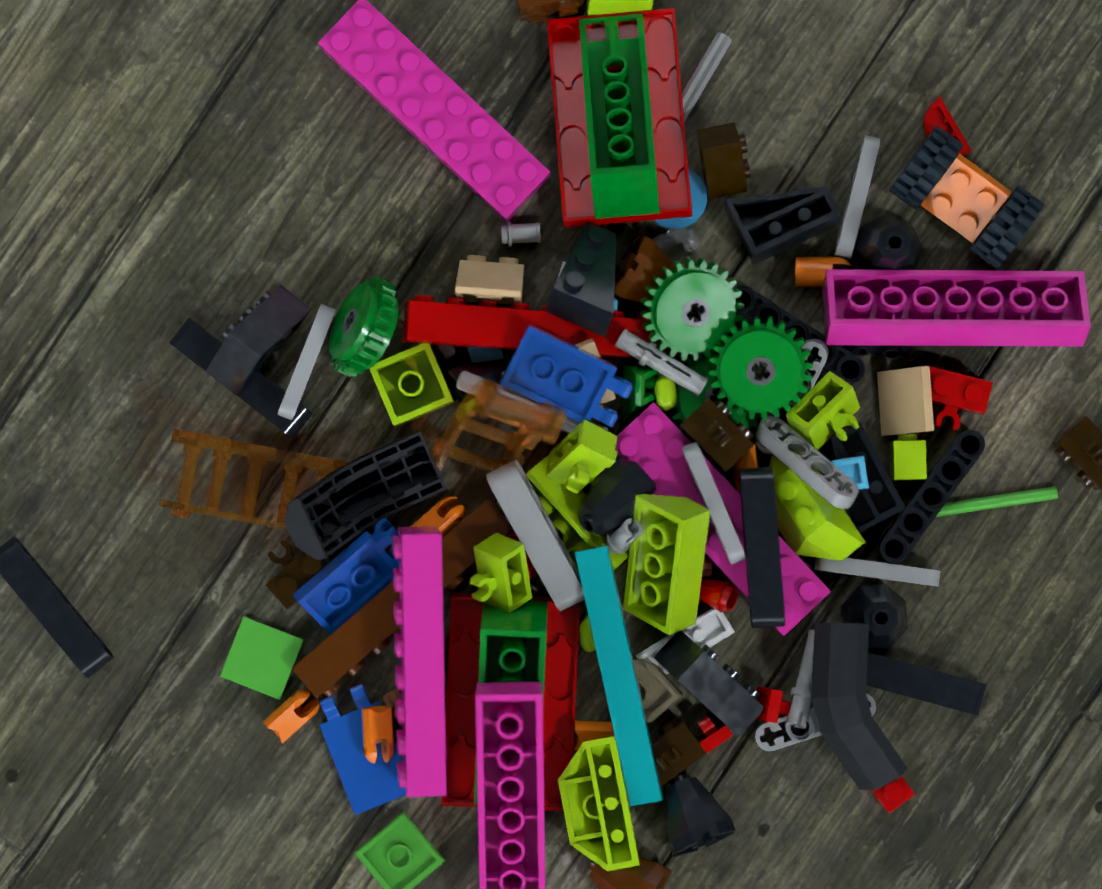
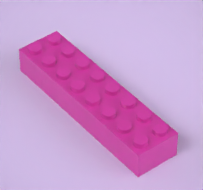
(434, 109)
(955, 308)
(656, 447)
(422, 661)
(510, 785)

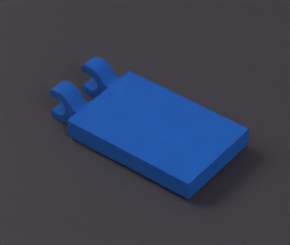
(564, 375)
(350, 578)
(364, 782)

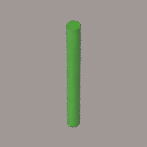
(998, 501)

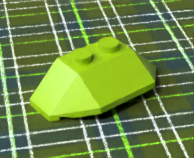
(809, 520)
(598, 805)

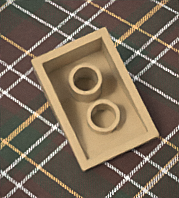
(490, 280)

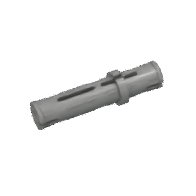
(661, 362)
(801, 693)

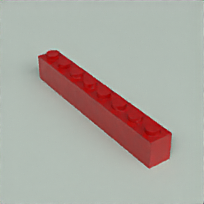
(503, 328)

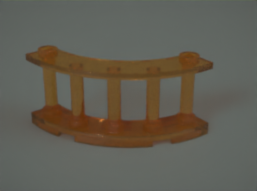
(533, 425)
(257, 458)

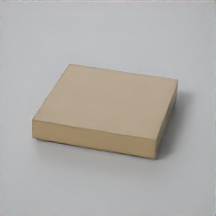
(905, 401)

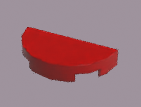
(939, 115)

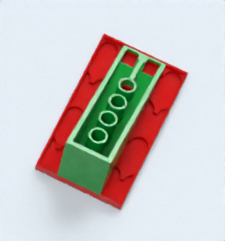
(619, 118)
(501, 647)

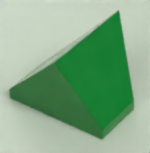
(643, 388)

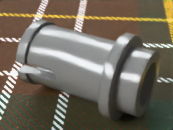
(520, 233)
(620, 539)

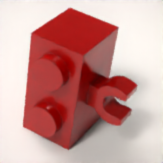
(957, 393)

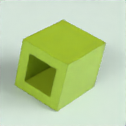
(908, 458)

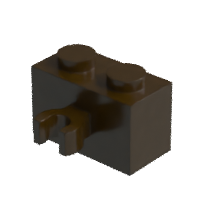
(723, 160)
(718, 434)
(1083, 449)
(294, 575)
(675, 750)

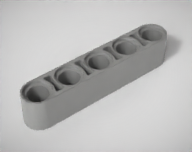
(537, 534)

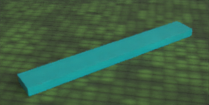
(619, 675)

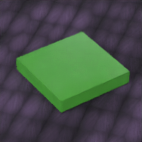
(262, 657)
(399, 854)

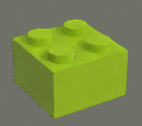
(411, 384)

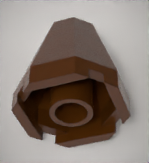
(639, 265)
(644, 876)

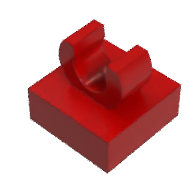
(773, 704)
(713, 735)

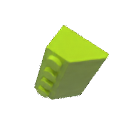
(563, 510)
(666, 561)

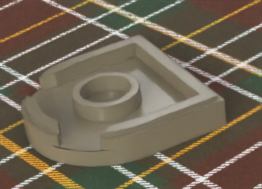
(655, 689)

